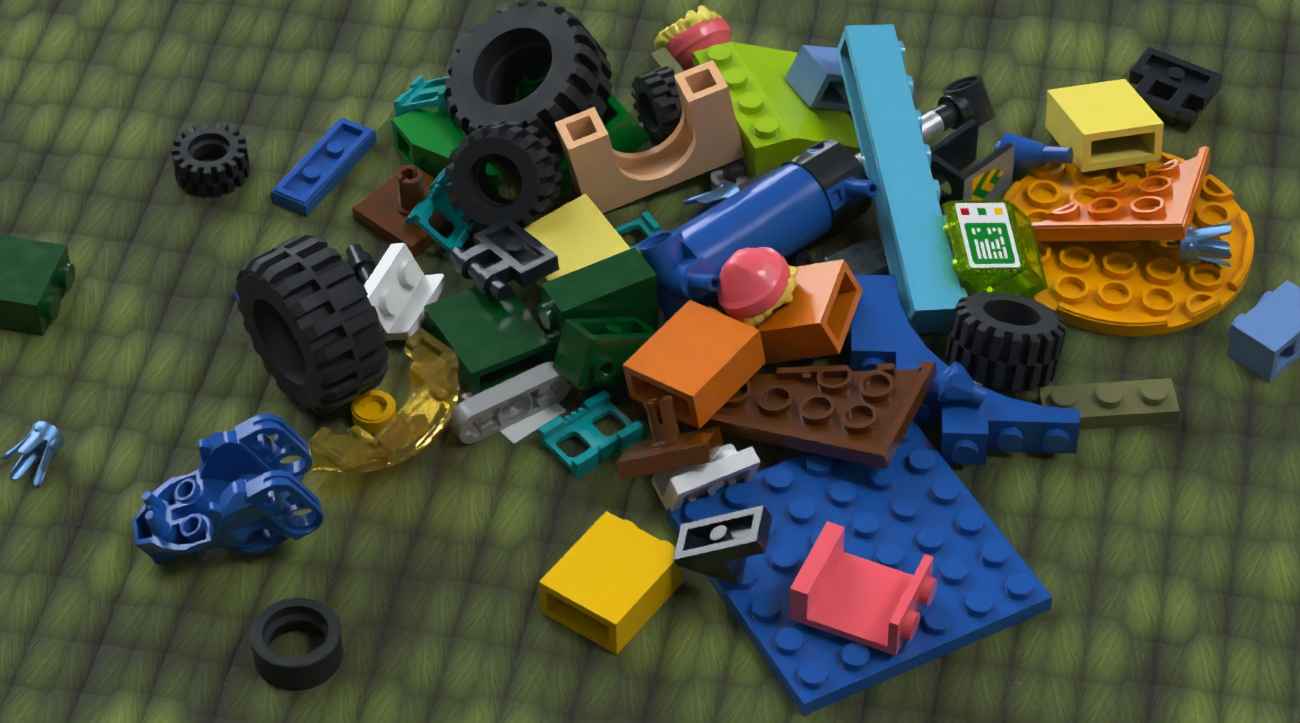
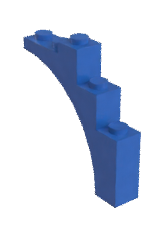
(966, 430)

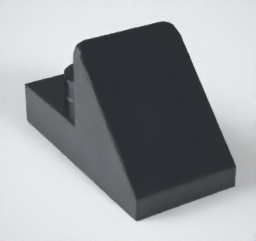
(723, 543)

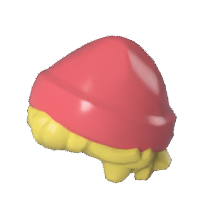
(692, 34)
(755, 284)

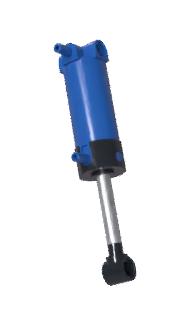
(788, 207)

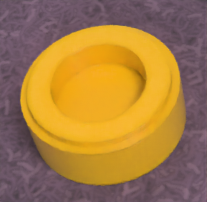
(373, 410)

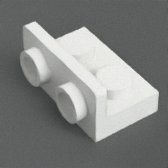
(401, 292)
(692, 481)

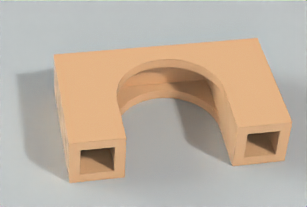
(700, 143)

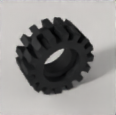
(657, 103)
(213, 175)

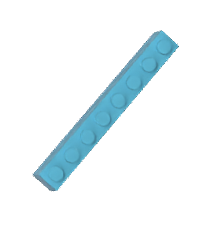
(900, 163)

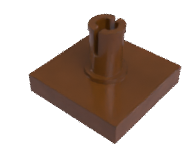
(390, 205)
(668, 448)

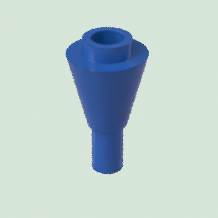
(1033, 153)

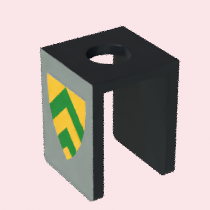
(958, 152)

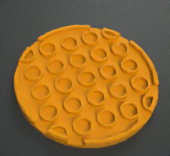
(1133, 284)

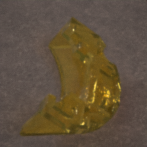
(412, 429)

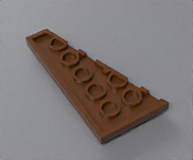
(827, 410)

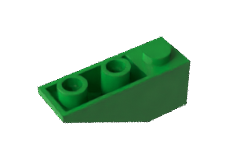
(427, 139)

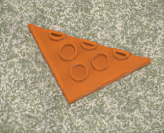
(1145, 210)

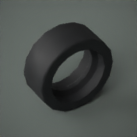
(301, 671)

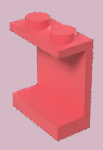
(858, 595)

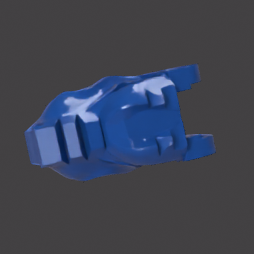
(235, 497)

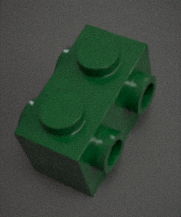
(596, 348)

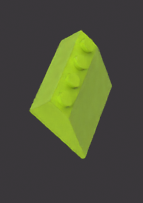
(768, 111)

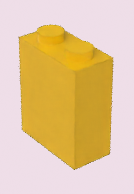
(610, 582)

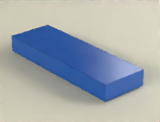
(323, 166)

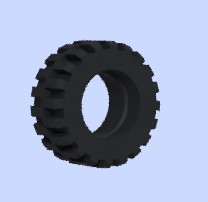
(510, 48)
(312, 324)

